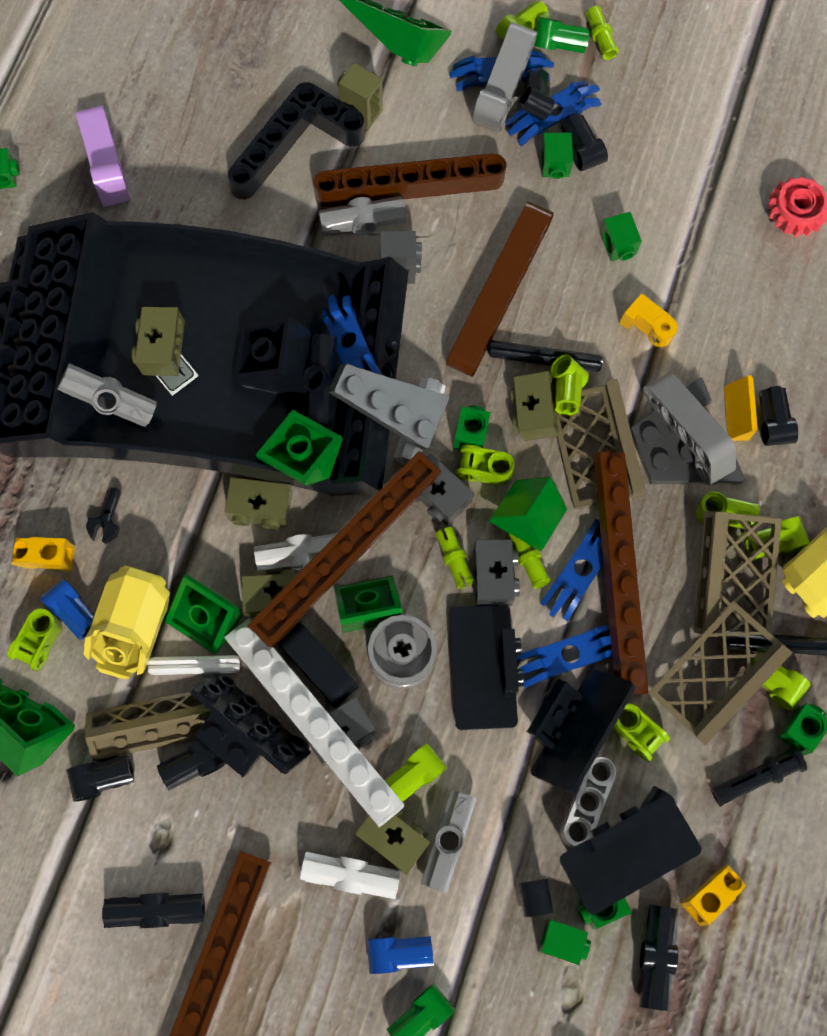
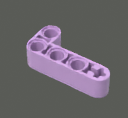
(102, 156)

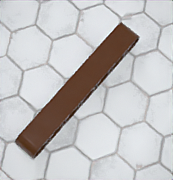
(420, 171)
(499, 289)

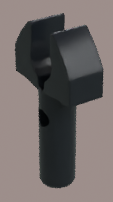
(106, 518)

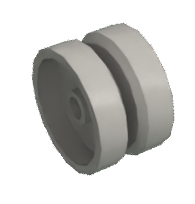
(407, 634)

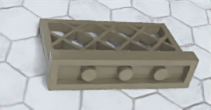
(619, 432)
(713, 567)
(740, 692)

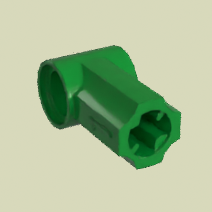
(554, 35)
(426, 1013)

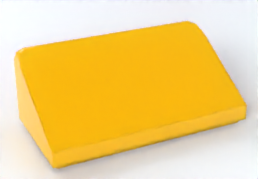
(740, 409)

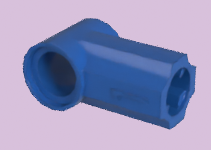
(66, 604)
(392, 954)

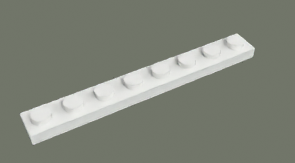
(316, 725)

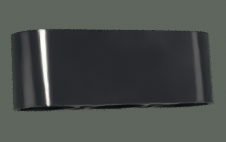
(317, 664)

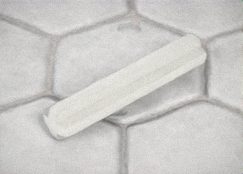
(194, 665)

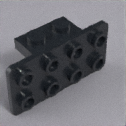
(484, 667)
(575, 727)
(243, 730)
(629, 853)

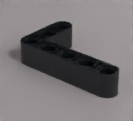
(288, 133)

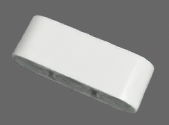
(599, 791)

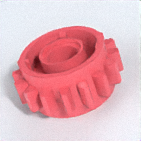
(792, 218)

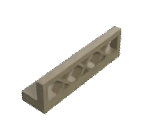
(148, 730)

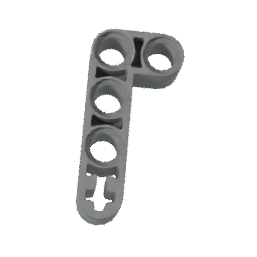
(505, 78)
(694, 426)

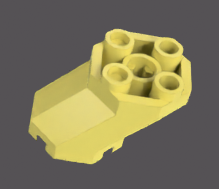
(808, 575)
(127, 622)

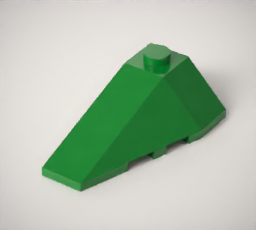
(407, 37)
(29, 730)

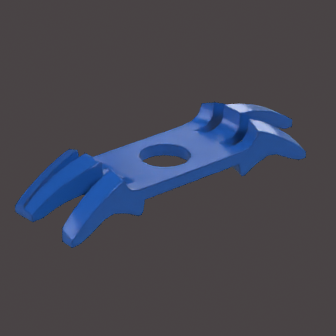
(482, 67)
(566, 100)
(344, 325)
(570, 580)
(552, 659)

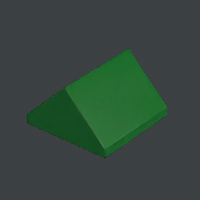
(302, 449)
(530, 511)
(367, 603)
(202, 614)

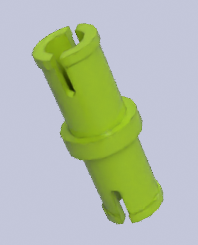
(602, 32)
(455, 558)
(531, 561)

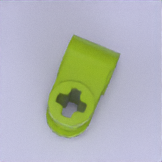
(483, 465)
(35, 641)
(640, 733)

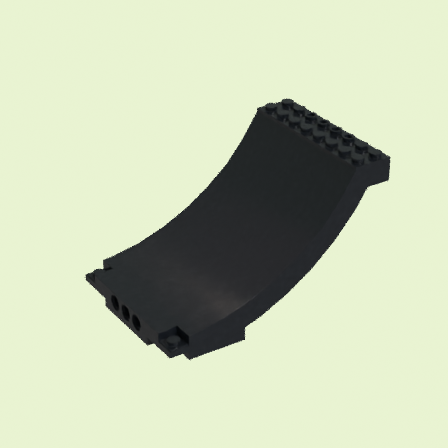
(245, 334)

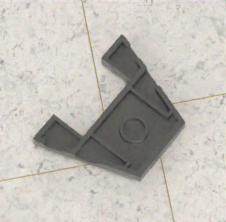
(665, 454)

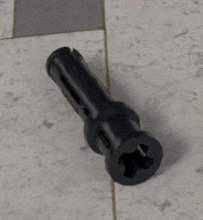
(771, 770)

